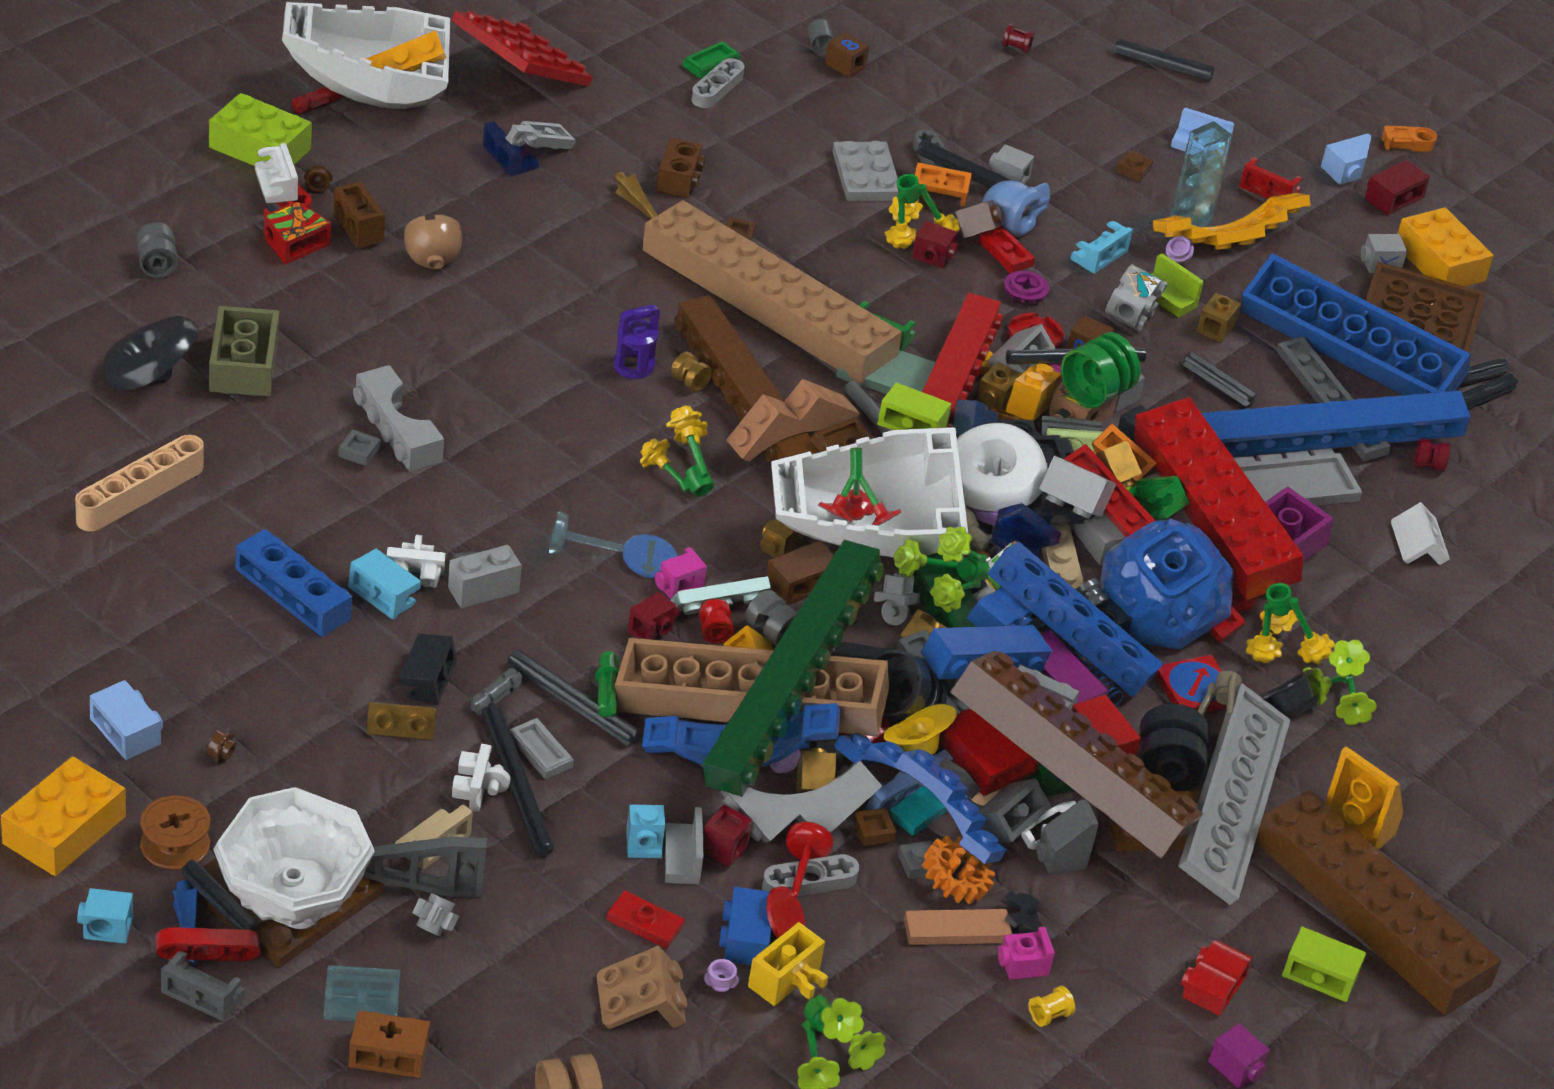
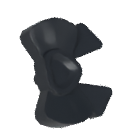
(1027, 917)

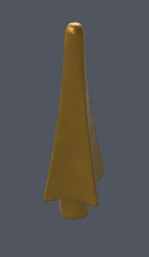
(632, 192)

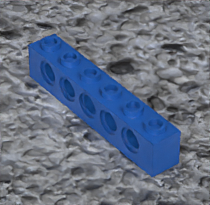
(1075, 619)

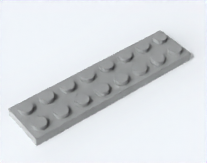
(1235, 795)

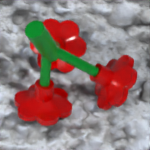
(855, 503)

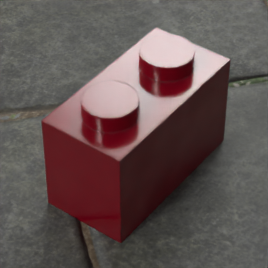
(1397, 187)

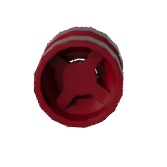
(1432, 455)

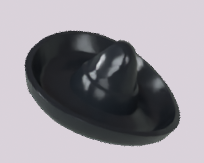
(148, 353)

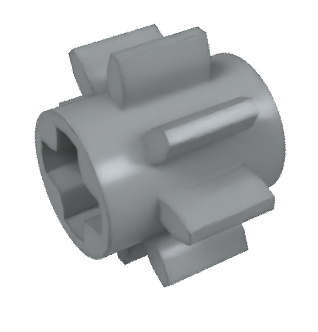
(435, 914)

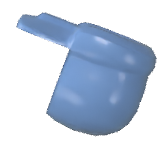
(1013, 199)

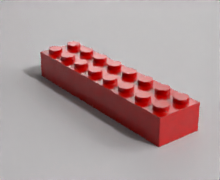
(1220, 497)

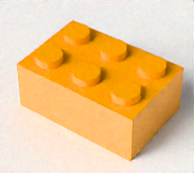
(1445, 248)
(63, 816)

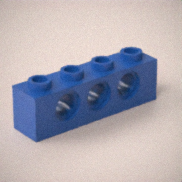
(293, 582)

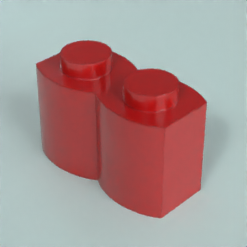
(1216, 976)

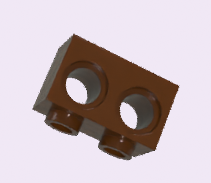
(680, 167)
(359, 214)

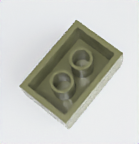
(244, 351)

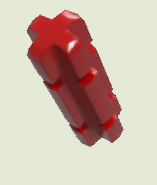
(314, 99)

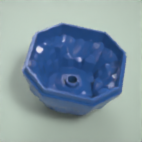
(1167, 603)

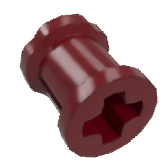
(1018, 38)

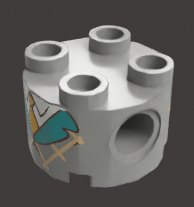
(1135, 297)

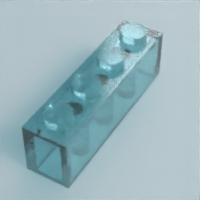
(1202, 173)

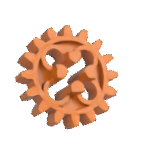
(942, 861)

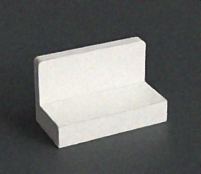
(1419, 534)

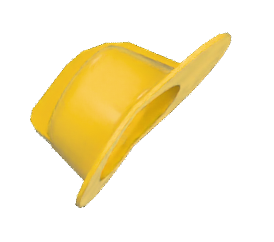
(922, 728)

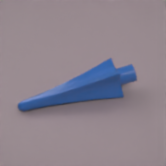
(186, 906)

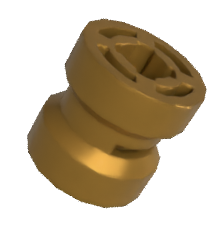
(688, 369)

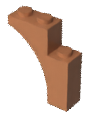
(772, 420)

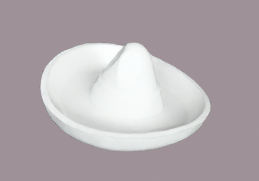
(1000, 466)

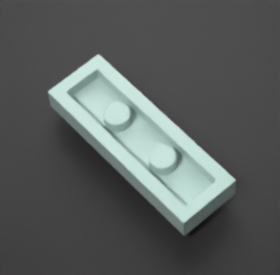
(744, 590)

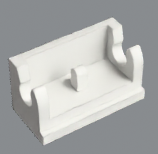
(277, 175)

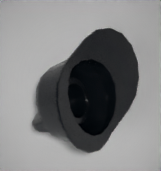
(1293, 696)

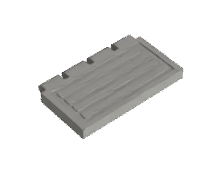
(1316, 476)

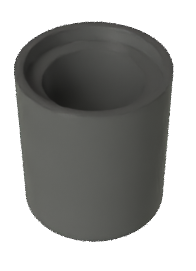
(819, 35)

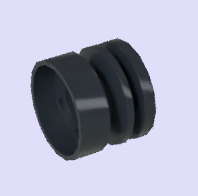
(911, 685)

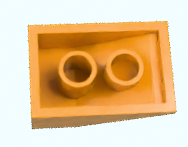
(1365, 798)

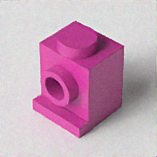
(681, 573)
(1026, 954)

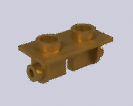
(401, 720)

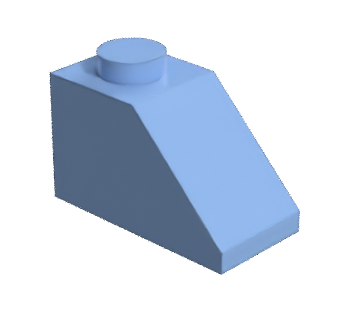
(1346, 158)

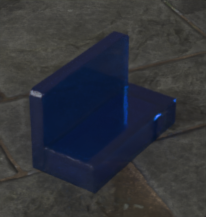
(511, 157)
(1025, 526)

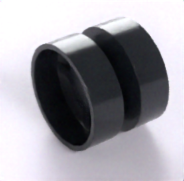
(1174, 744)

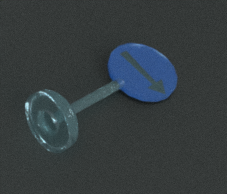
(640, 553)

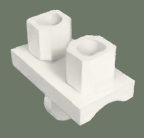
(420, 559)
(484, 777)

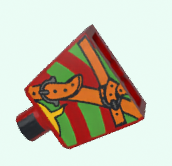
(295, 231)

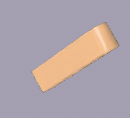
(139, 482)

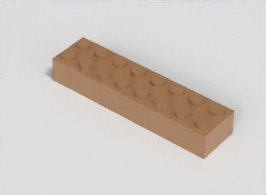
(714, 679)

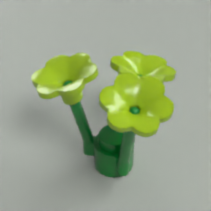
(841, 1022)

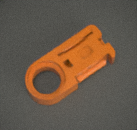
(1409, 138)

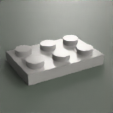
(866, 170)

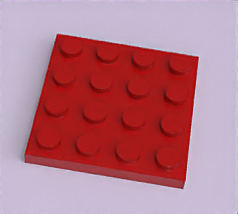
(521, 48)

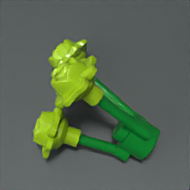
(952, 545)

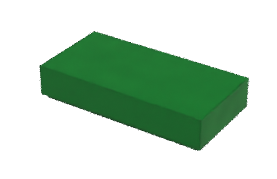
(707, 59)

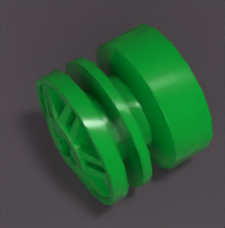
(1100, 370)

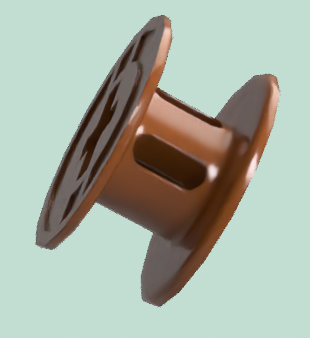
(175, 832)

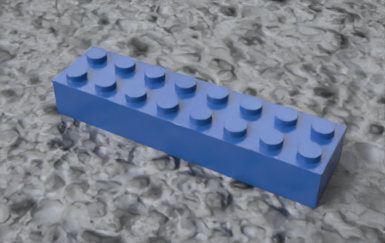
(1353, 330)

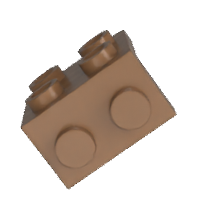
(640, 987)

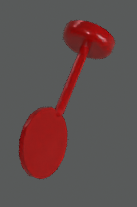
(805, 842)

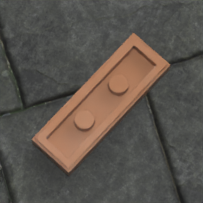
(956, 926)

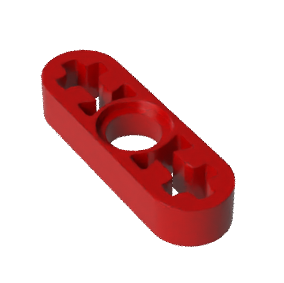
(208, 944)

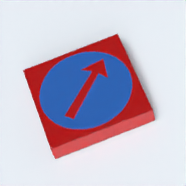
(1188, 681)

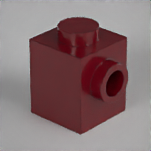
(935, 244)

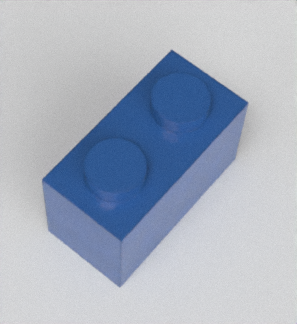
(748, 925)

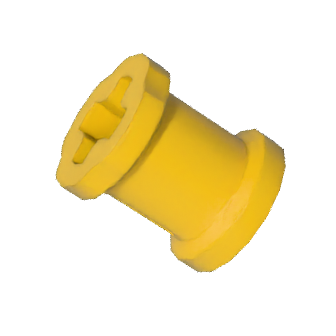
(1051, 1006)

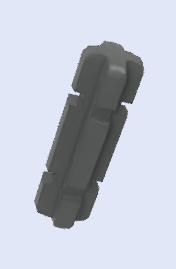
(496, 690)

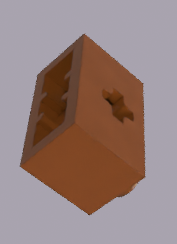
(389, 1044)

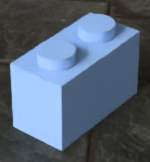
(126, 719)

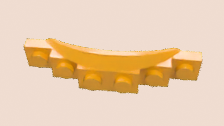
(1242, 230)

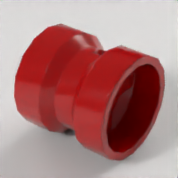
(716, 621)

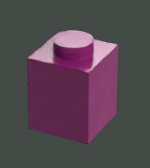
(1239, 1056)

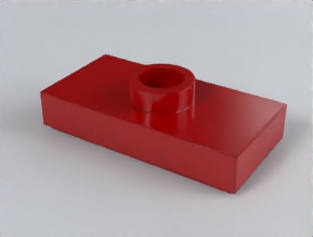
(645, 919)

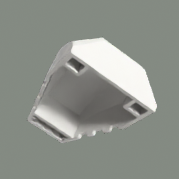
(337, 41)
(904, 470)

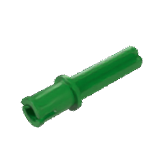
(606, 678)

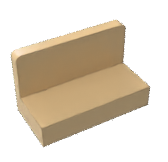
(438, 826)

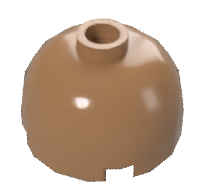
(433, 241)

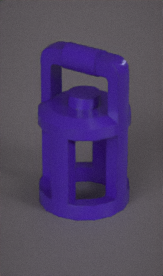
(637, 339)

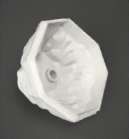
(293, 856)

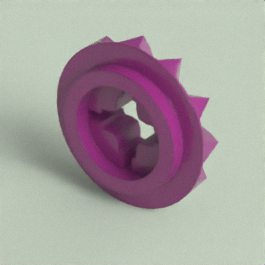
(1016, 282)

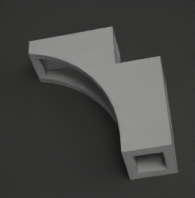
(823, 806)

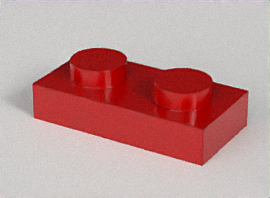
(1006, 249)

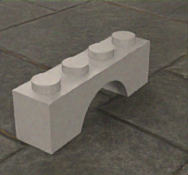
(413, 441)

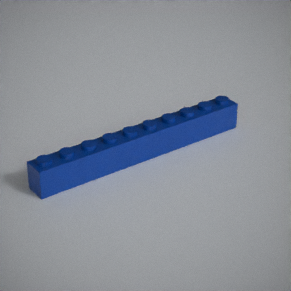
(1341, 423)

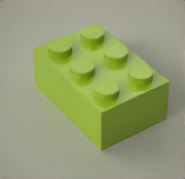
(250, 125)

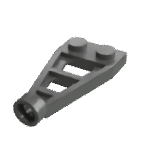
(464, 873)

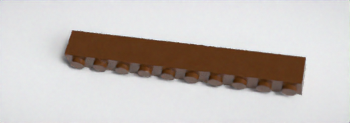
(733, 367)

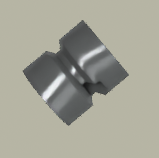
(157, 250)
(770, 615)

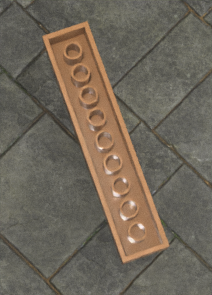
(771, 291)

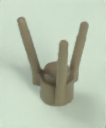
(1223, 690)

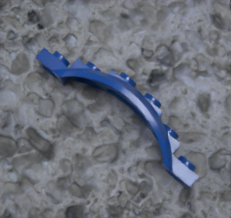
(696, 739)
(939, 781)

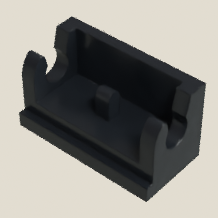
(429, 667)

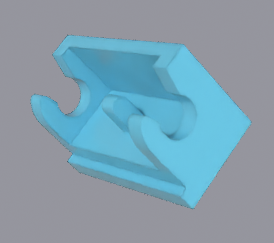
(1103, 249)
(383, 583)

